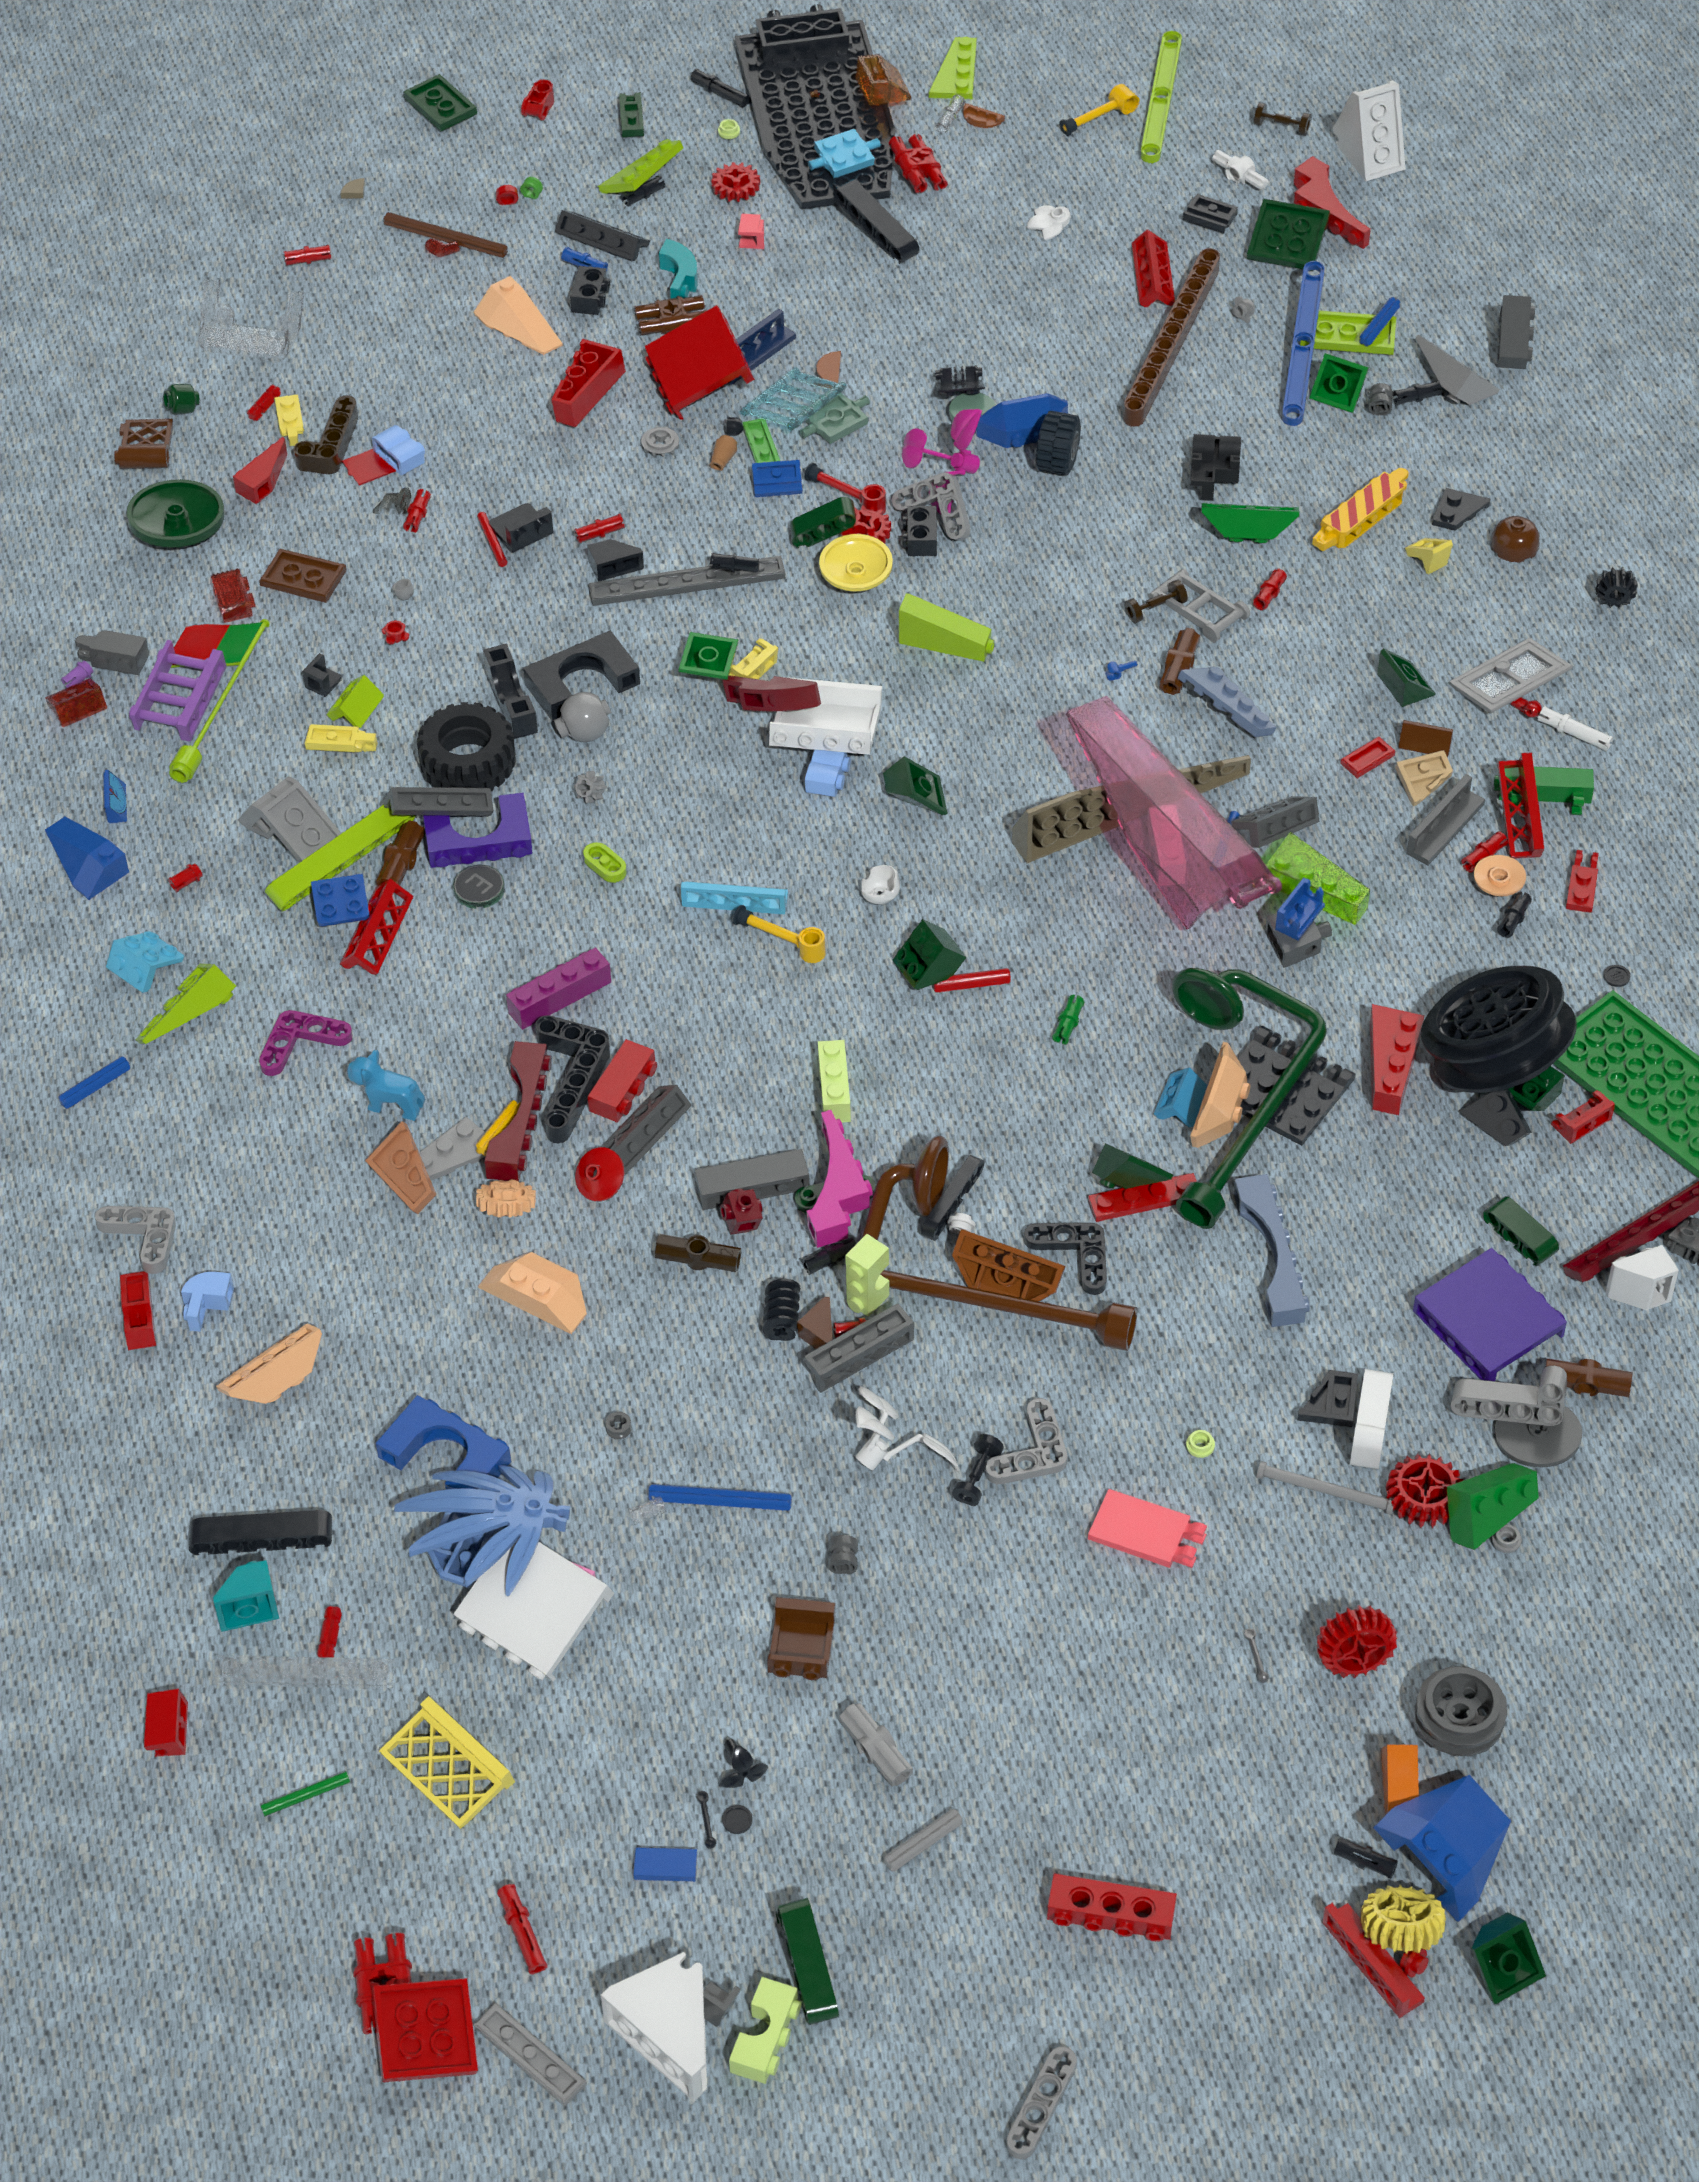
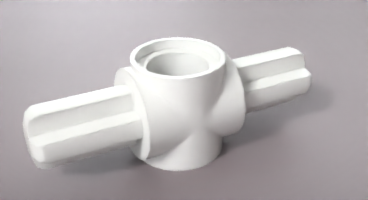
(1240, 169)

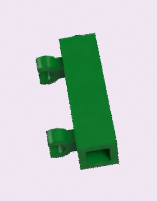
(1555, 785)

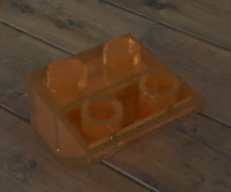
(880, 80)

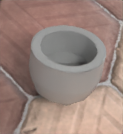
(403, 589)

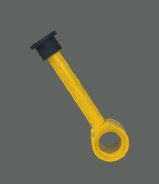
(1120, 98)
(809, 941)

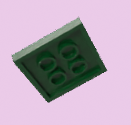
(1287, 234)

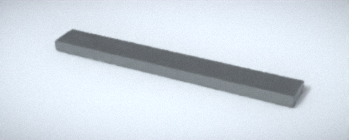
(681, 582)

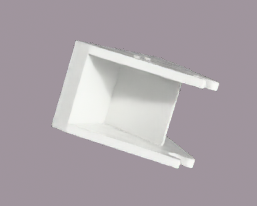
(1372, 131)
(663, 2020)

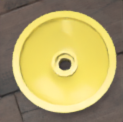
(856, 562)

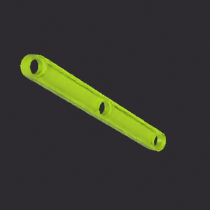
(1159, 107)

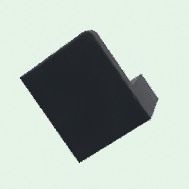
(319, 678)

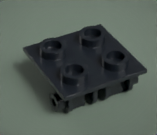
(970, 385)

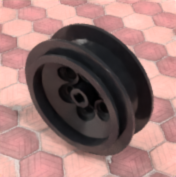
(1499, 1029)

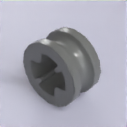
(625, 1422)

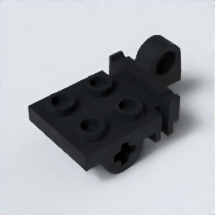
(1214, 461)

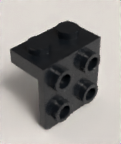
(522, 526)

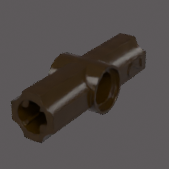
(698, 1252)

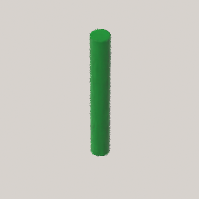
(305, 1793)

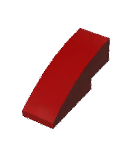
(137, 1310)

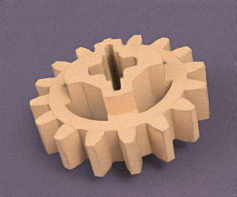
(505, 1198)

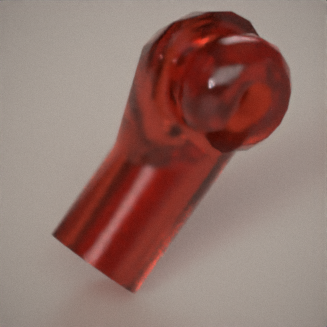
(441, 249)

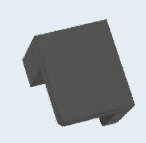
(717, 2002)

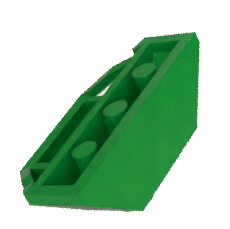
(1249, 520)

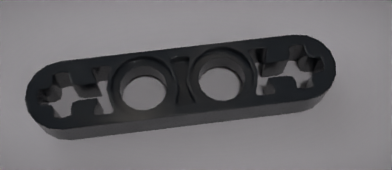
(952, 1197)

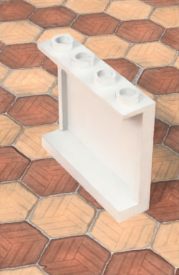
(840, 724)
(539, 1615)

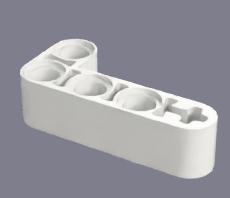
(1371, 1419)

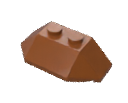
(1005, 1269)

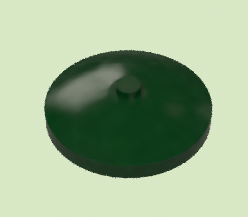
(175, 513)

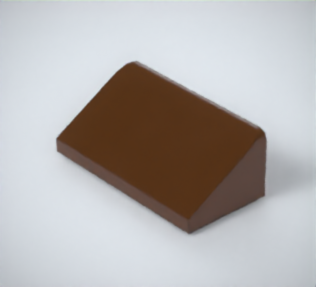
(1425, 738)

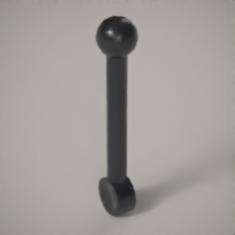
(702, 1798)

